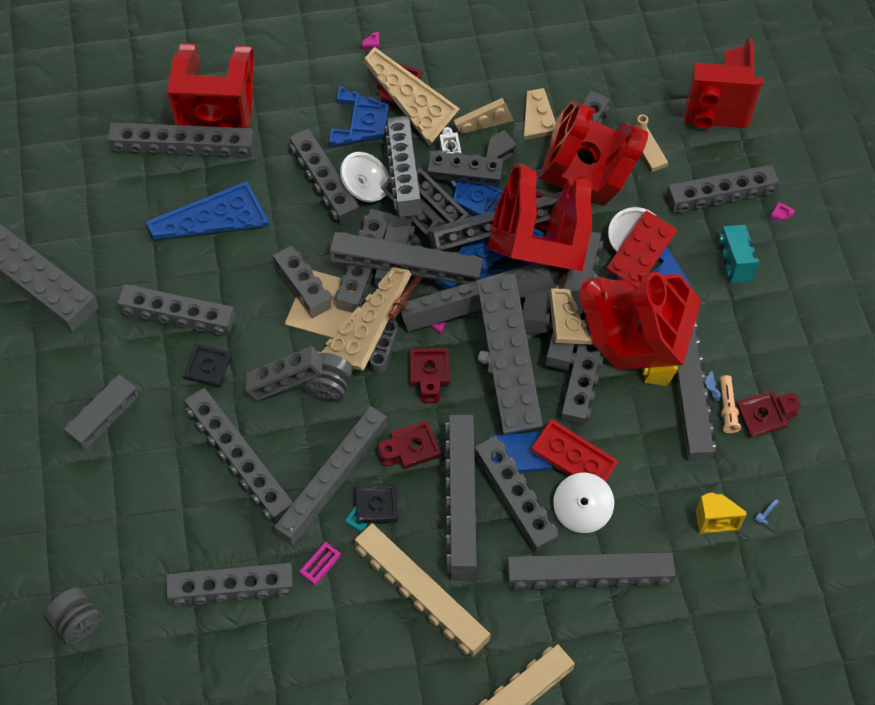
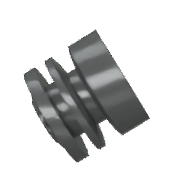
(334, 378)
(73, 615)

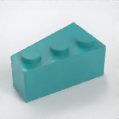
(738, 254)

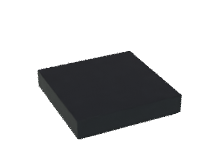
(207, 365)
(376, 503)

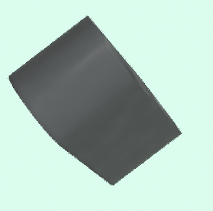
(384, 354)

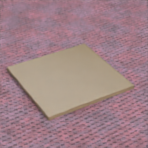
(328, 322)

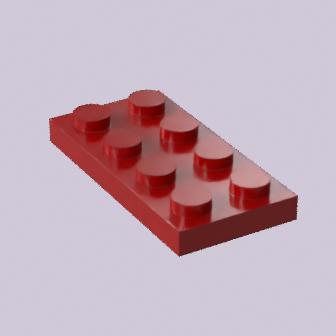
(641, 248)
(572, 453)

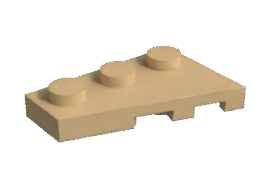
(539, 116)
(484, 117)
(566, 321)

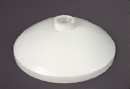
(364, 176)
(623, 224)
(581, 517)

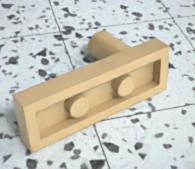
(652, 153)

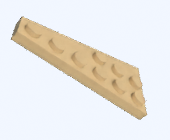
(425, 107)
(365, 325)

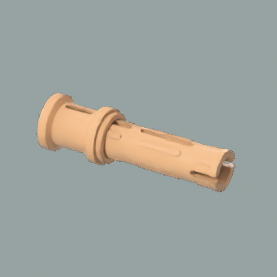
(729, 411)

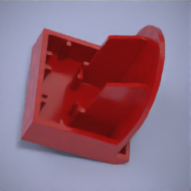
(725, 92)

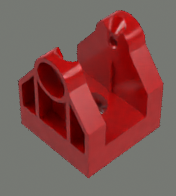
(211, 99)
(612, 151)
(567, 228)
(641, 324)

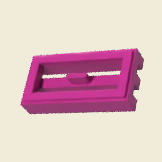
(303, 572)

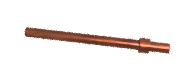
(400, 303)

